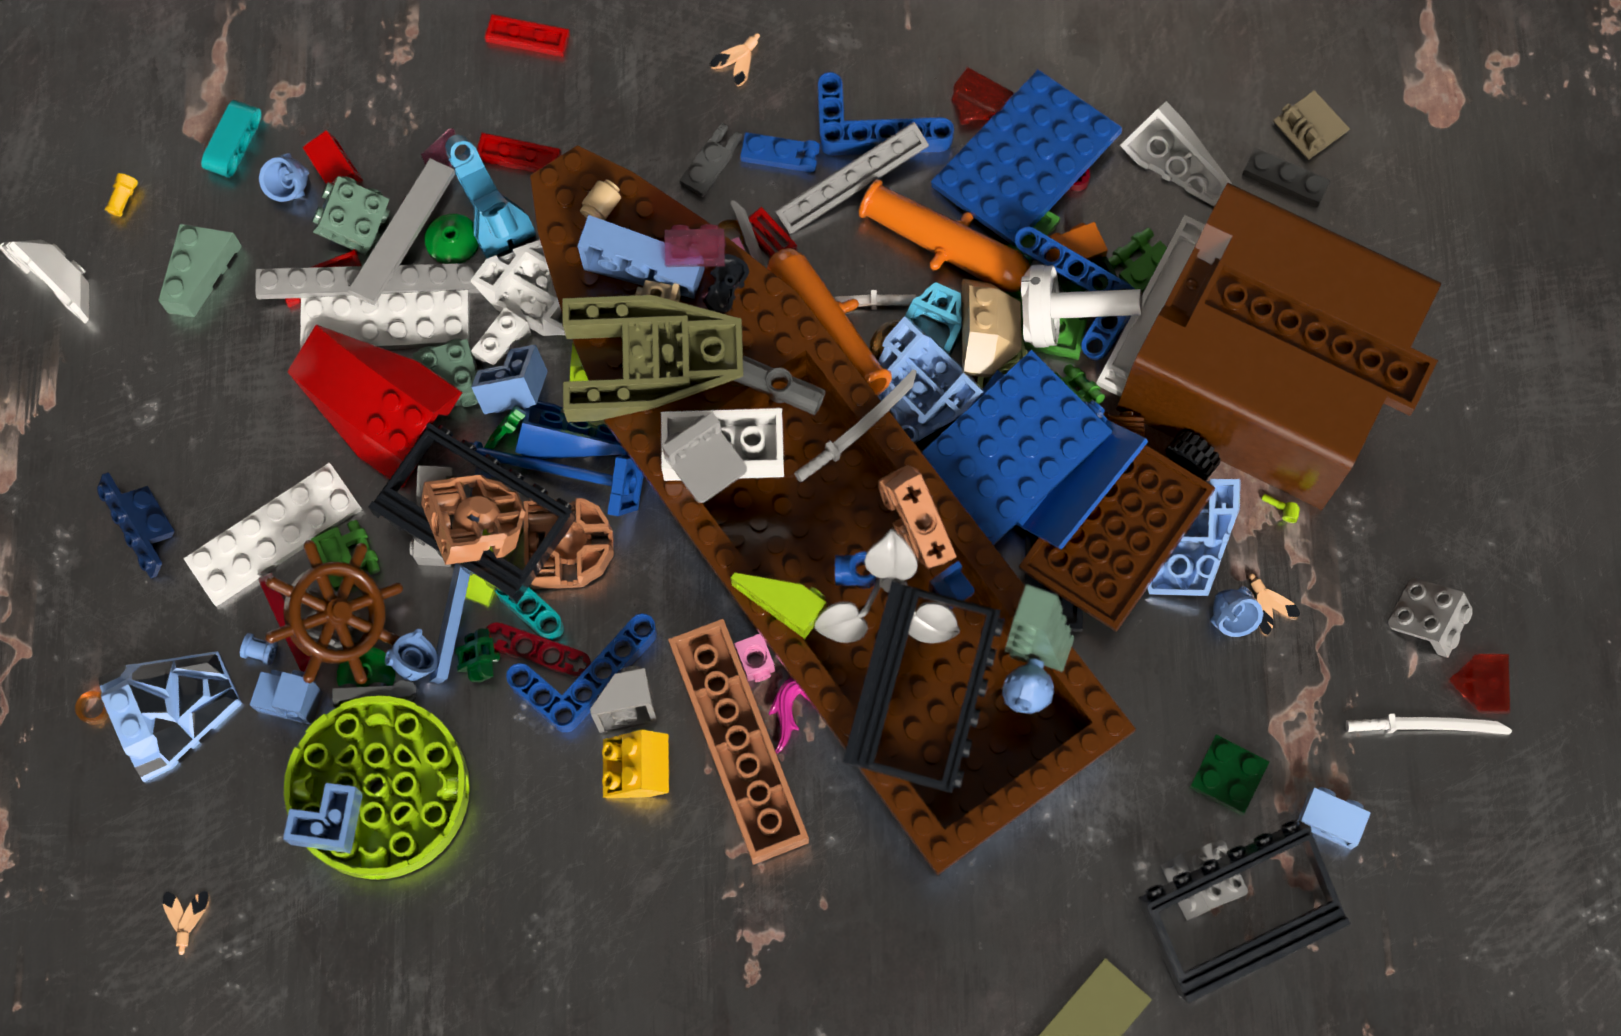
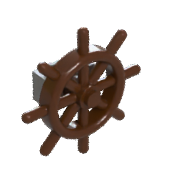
(331, 616)

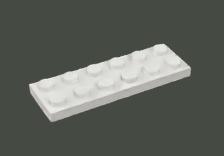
(394, 320)
(272, 534)

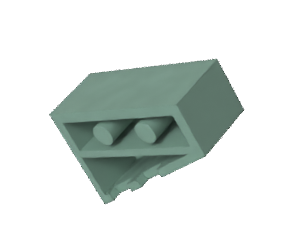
(194, 267)

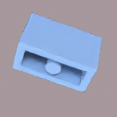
(1334, 818)

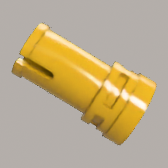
(122, 190)

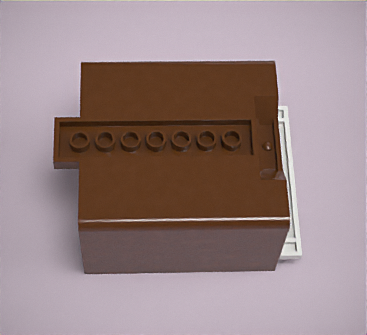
(1273, 344)

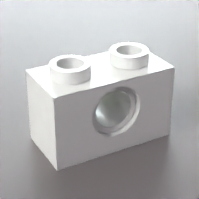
(505, 333)

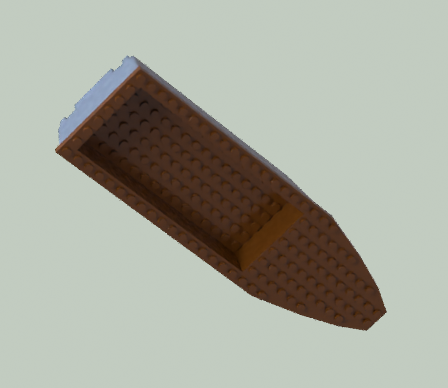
(796, 529)

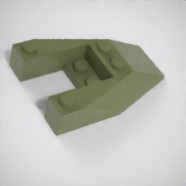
(666, 353)

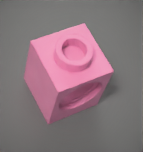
(752, 646)

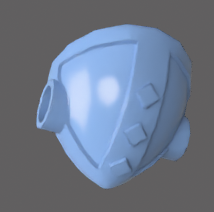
(283, 178)
(1236, 612)
(412, 656)
(1028, 687)

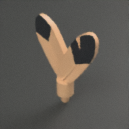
(741, 55)
(1271, 600)
(184, 922)

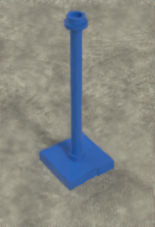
(625, 481)

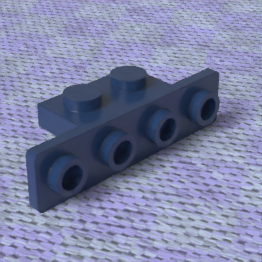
(139, 519)

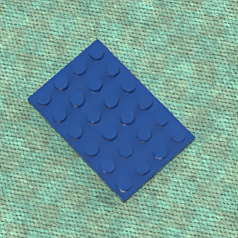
(1026, 157)
(1015, 445)

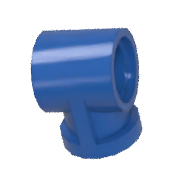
(846, 571)

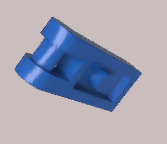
(779, 152)

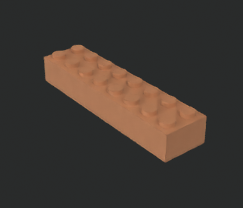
(738, 742)

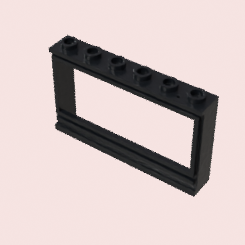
(494, 571)
(882, 678)
(1261, 949)

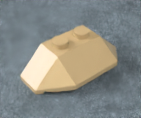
(988, 328)

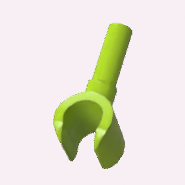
(1290, 509)

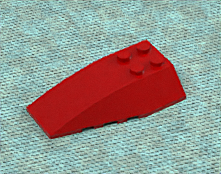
(371, 395)

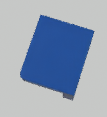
(952, 583)

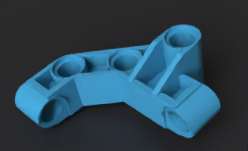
(495, 215)

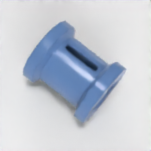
(258, 649)

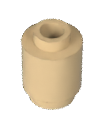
(601, 200)

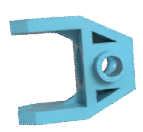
(951, 315)

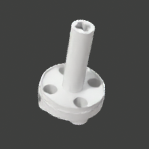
(1045, 305)

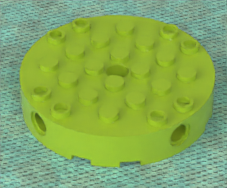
(421, 776)

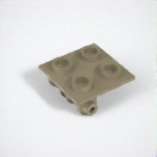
(1311, 124)

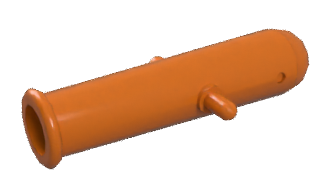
(946, 238)
(800, 275)

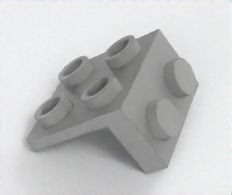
(703, 458)
(1432, 614)
(1212, 897)

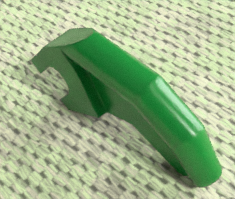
(507, 425)

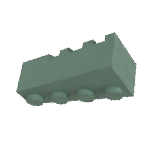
(1040, 630)

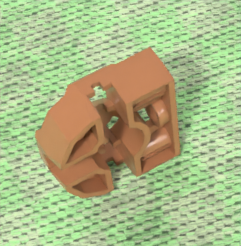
(489, 502)
(919, 518)
(590, 559)

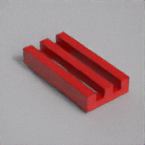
(775, 227)

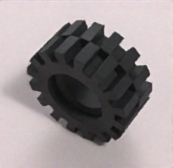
(1193, 454)

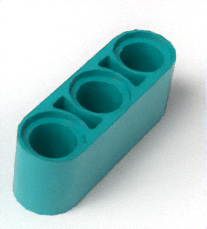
(231, 138)
(537, 617)

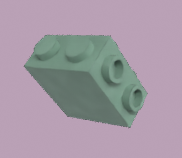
(351, 214)
(454, 364)

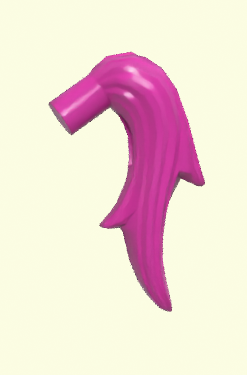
(783, 708)

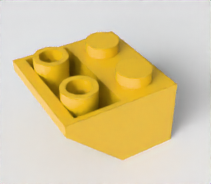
(635, 765)

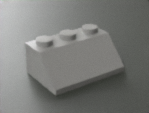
(625, 701)

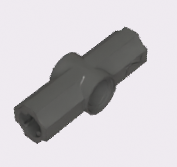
(796, 393)

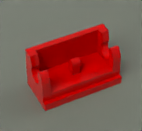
(330, 158)

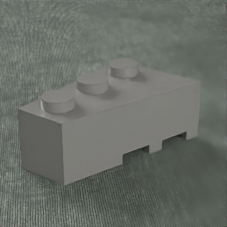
(425, 554)

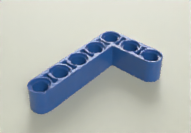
(870, 129)
(1085, 281)
(587, 680)

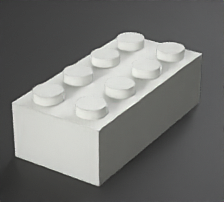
(751, 432)

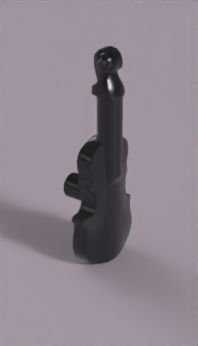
(726, 280)

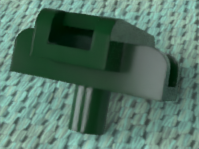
(481, 655)

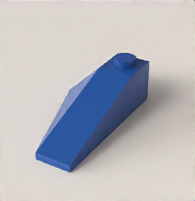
(548, 435)

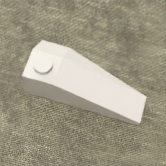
(1176, 153)

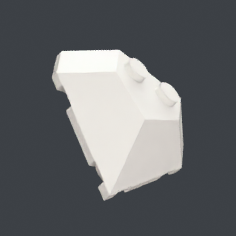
(52, 267)
(522, 286)

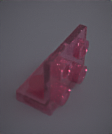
(695, 246)

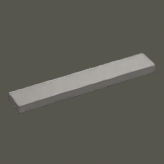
(852, 178)
(401, 232)

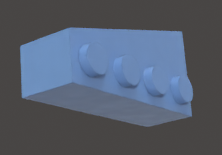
(632, 257)

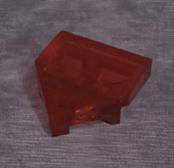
(978, 96)
(1485, 683)

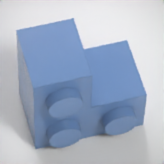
(513, 384)
(286, 696)
(332, 827)

